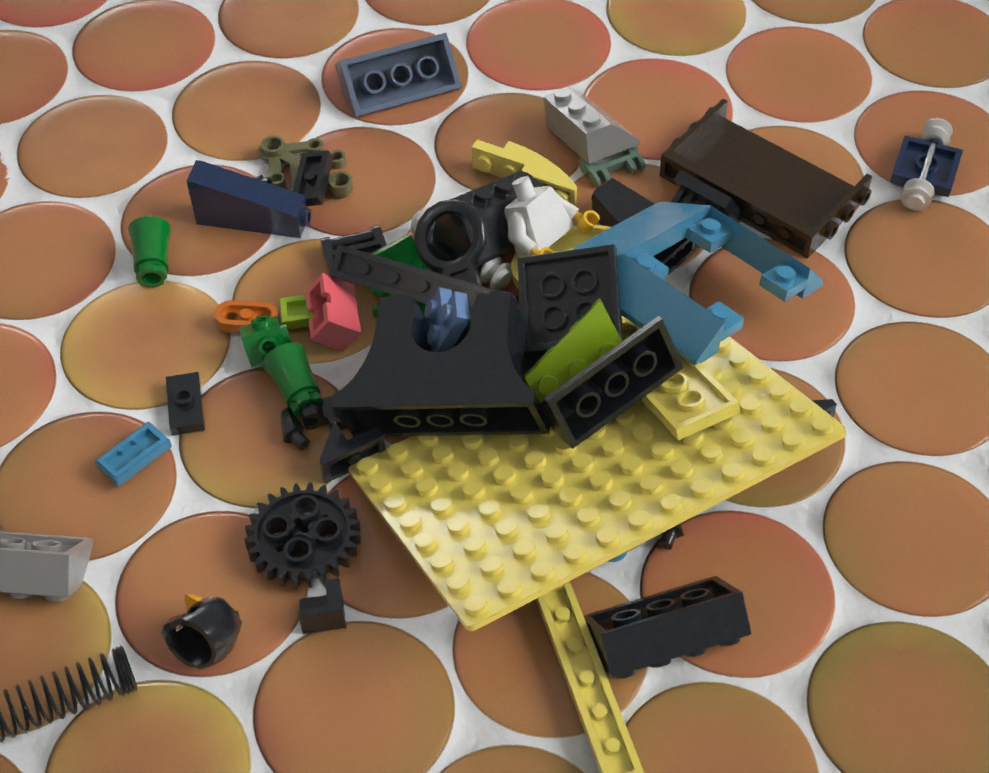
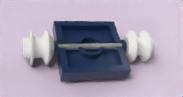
(926, 165)

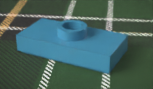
(133, 454)

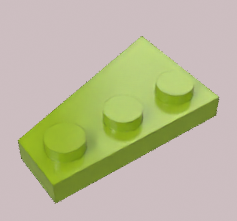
(578, 349)

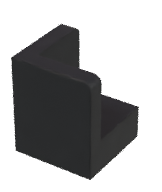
(323, 612)

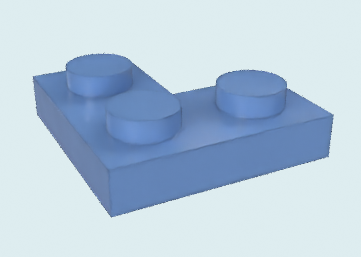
(447, 318)

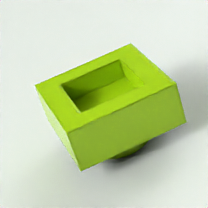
(295, 312)

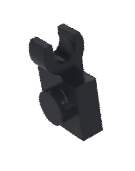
(320, 415)

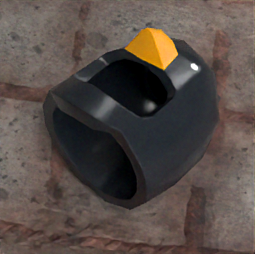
(204, 632)

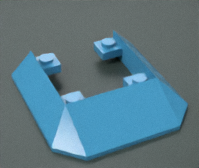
(646, 295)

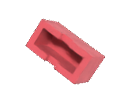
(334, 312)

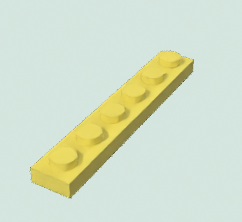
(588, 682)

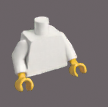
(541, 218)

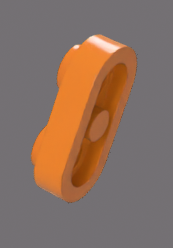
(236, 313)

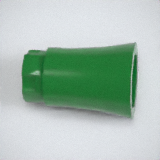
(150, 249)
(293, 376)

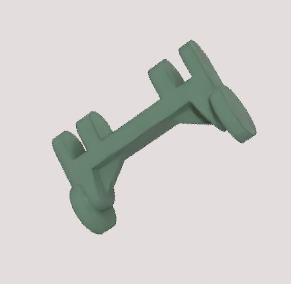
(629, 161)

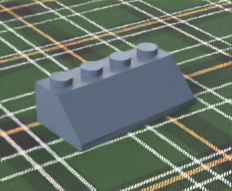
(398, 74)

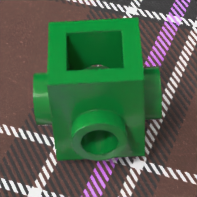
(262, 337)

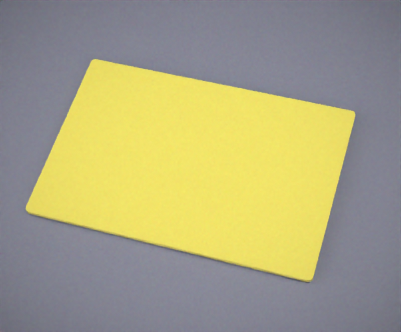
(527, 512)

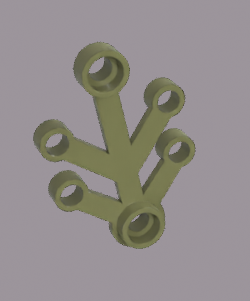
(275, 151)

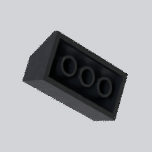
(490, 201)
(612, 383)
(668, 626)

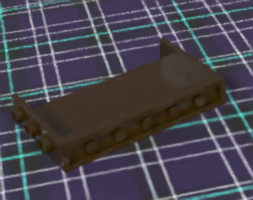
(768, 184)

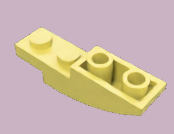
(515, 158)

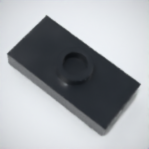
(185, 403)

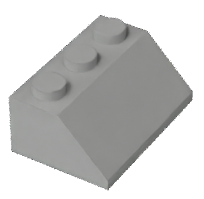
(585, 126)
(42, 564)

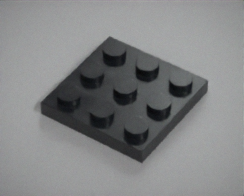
(562, 288)

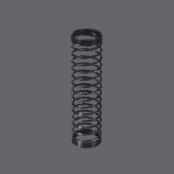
(125, 677)

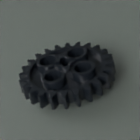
(303, 535)

